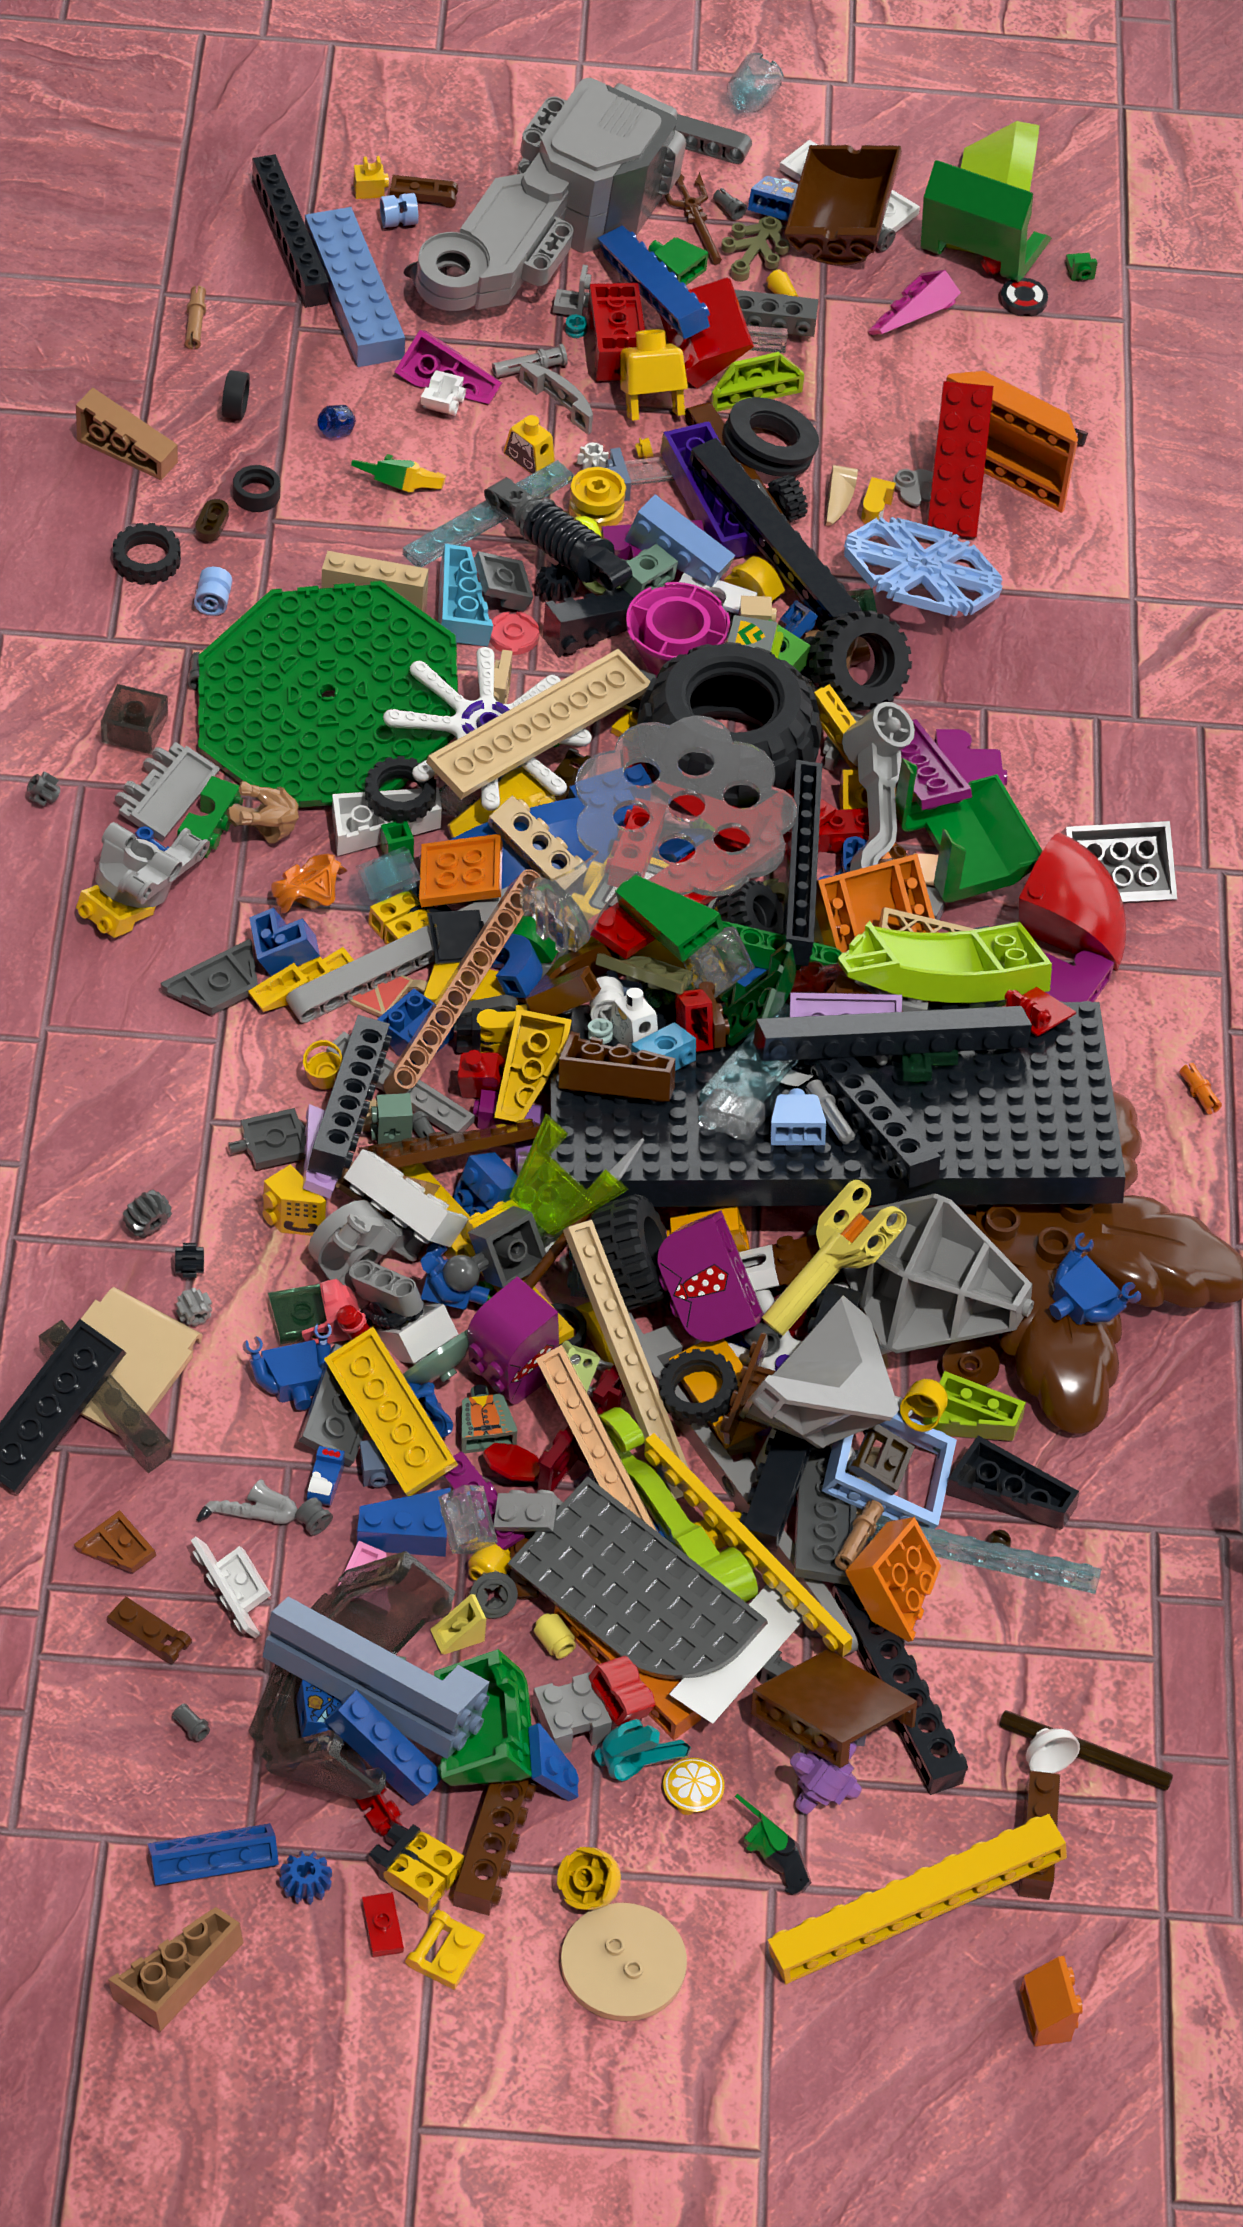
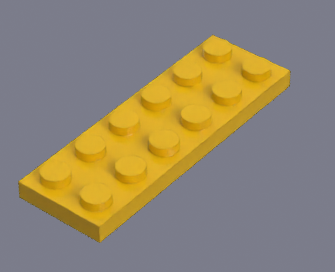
(391, 1412)

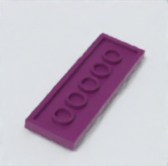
(936, 777)

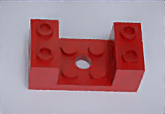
(615, 317)

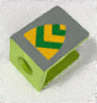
(756, 633)

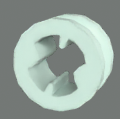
(601, 1029)

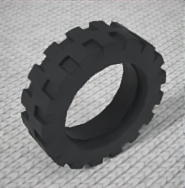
(142, 572)
(398, 810)
(697, 1362)

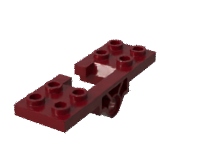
(565, 1449)

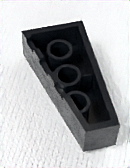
(585, 621)
(1011, 1485)

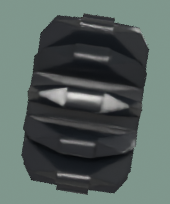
(556, 583)

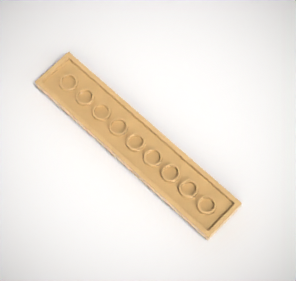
(538, 723)

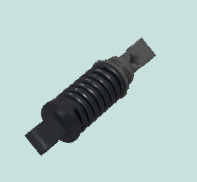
(560, 535)

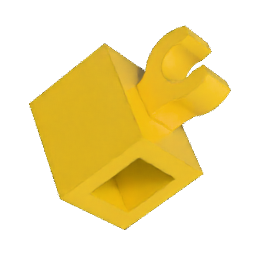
(370, 179)

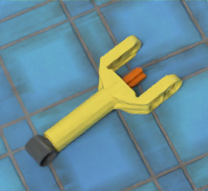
(840, 1246)

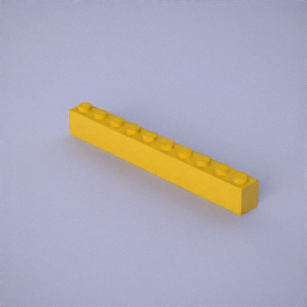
(917, 1898)

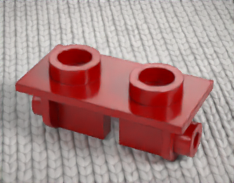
(383, 1814)

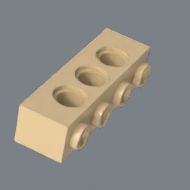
(515, 811)

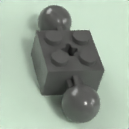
(504, 1249)

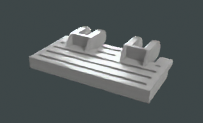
(172, 788)

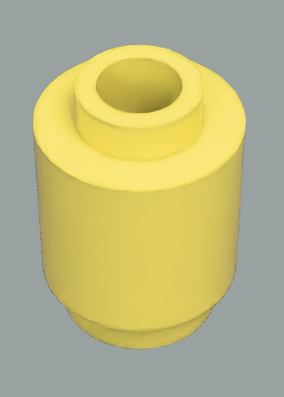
(555, 1635)

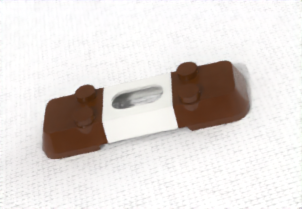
(780, 1262)

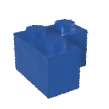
(282, 943)

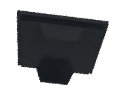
(453, 934)

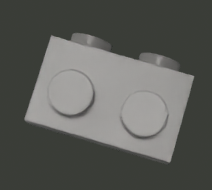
(526, 1511)

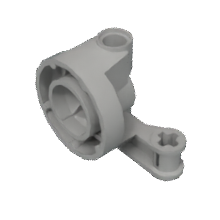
(139, 872)
(359, 1234)

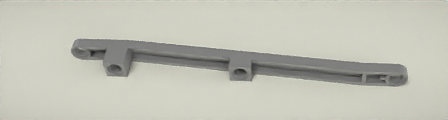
(734, 1477)

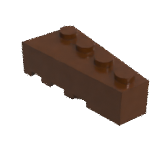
(615, 1070)

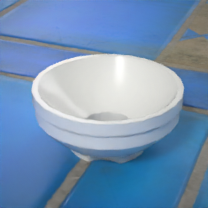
(1052, 1750)

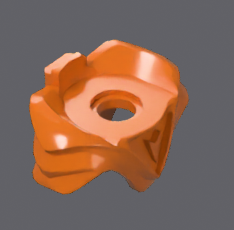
(310, 884)

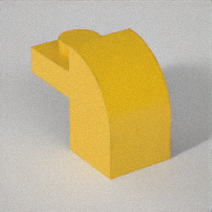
(756, 576)

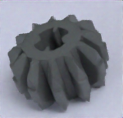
(147, 1213)

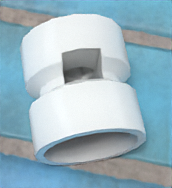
(602, 1004)

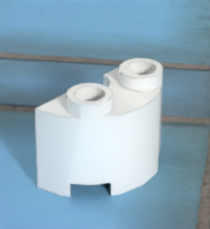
(444, 393)

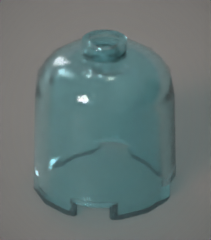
(754, 83)

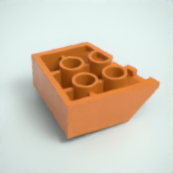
(895, 1576)

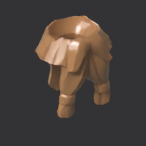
(272, 818)

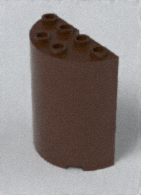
(842, 201)

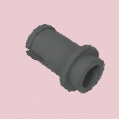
(421, 1124)
(196, 1727)

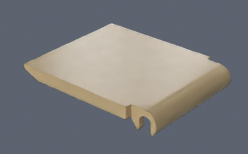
(154, 1348)

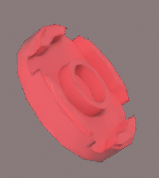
(514, 632)

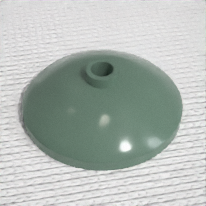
(440, 1362)

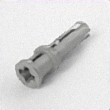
(541, 356)

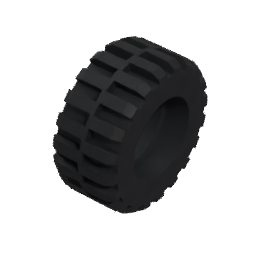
(889, 655)
(631, 1241)

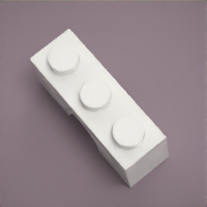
(727, 593)

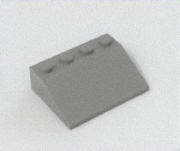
(1135, 856)

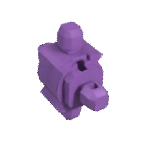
(823, 1780)

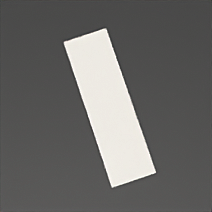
(715, 1691)

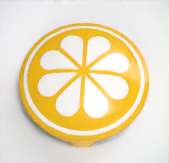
(693, 1785)

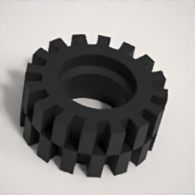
(789, 497)

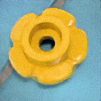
(644, 448)

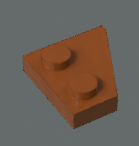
(117, 1544)

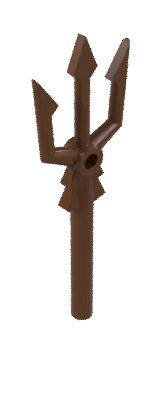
(696, 214)

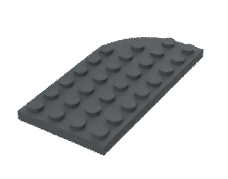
(635, 1589)

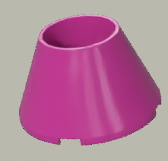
(673, 621)

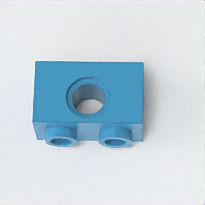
(671, 1042)

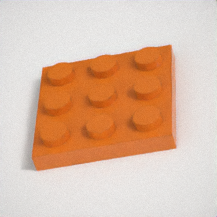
(461, 870)

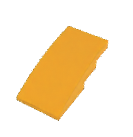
(705, 1385)

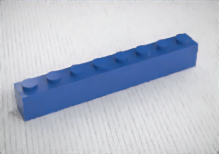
(655, 282)

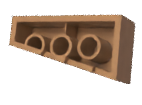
(123, 435)
(175, 1972)

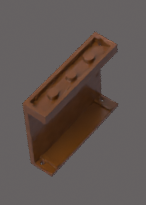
(829, 1705)

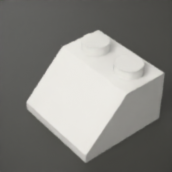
(420, 1337)

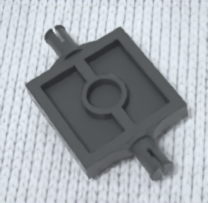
(272, 1139)

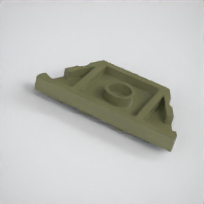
(653, 971)

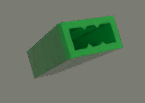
(668, 916)

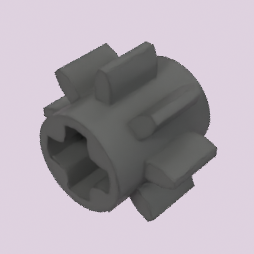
(43, 788)

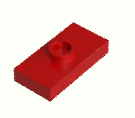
(382, 1924)

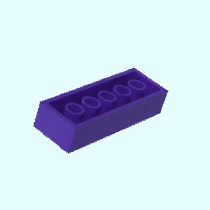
(704, 506)

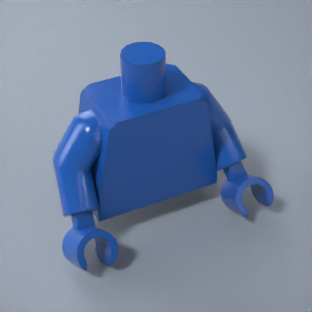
(436, 1288)
(1086, 1291)
(290, 1370)

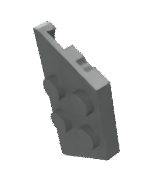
(216, 981)

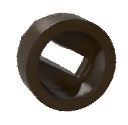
(1000, 1536)

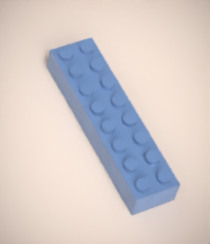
(356, 288)

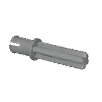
(831, 1112)

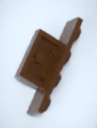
(750, 1379)

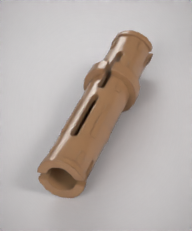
(196, 309)
(863, 1527)

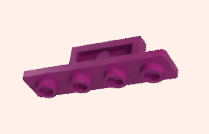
(467, 1474)

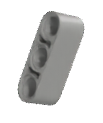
(386, 1287)

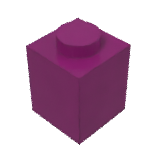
(486, 1109)

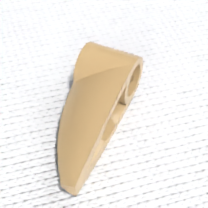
(840, 492)

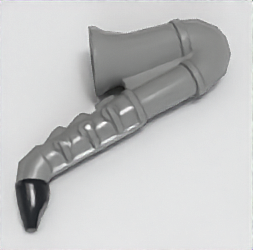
(269, 1506)

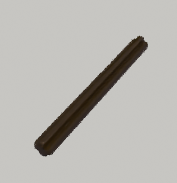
(1094, 1752)

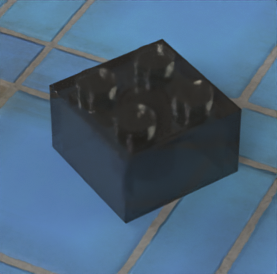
(134, 719)

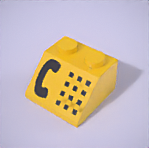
(291, 1206)

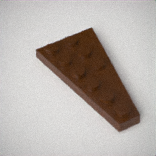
(442, 1145)

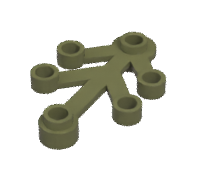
(767, 228)

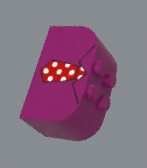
(708, 1280)
(509, 1337)

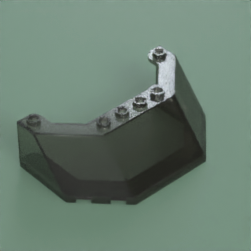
(383, 1604)

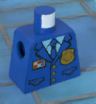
(773, 197)
(313, 1708)

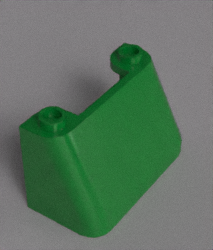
(502, 1745)

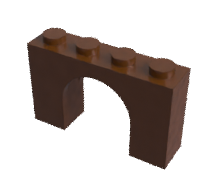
(569, 981)

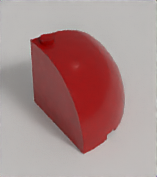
(1074, 902)

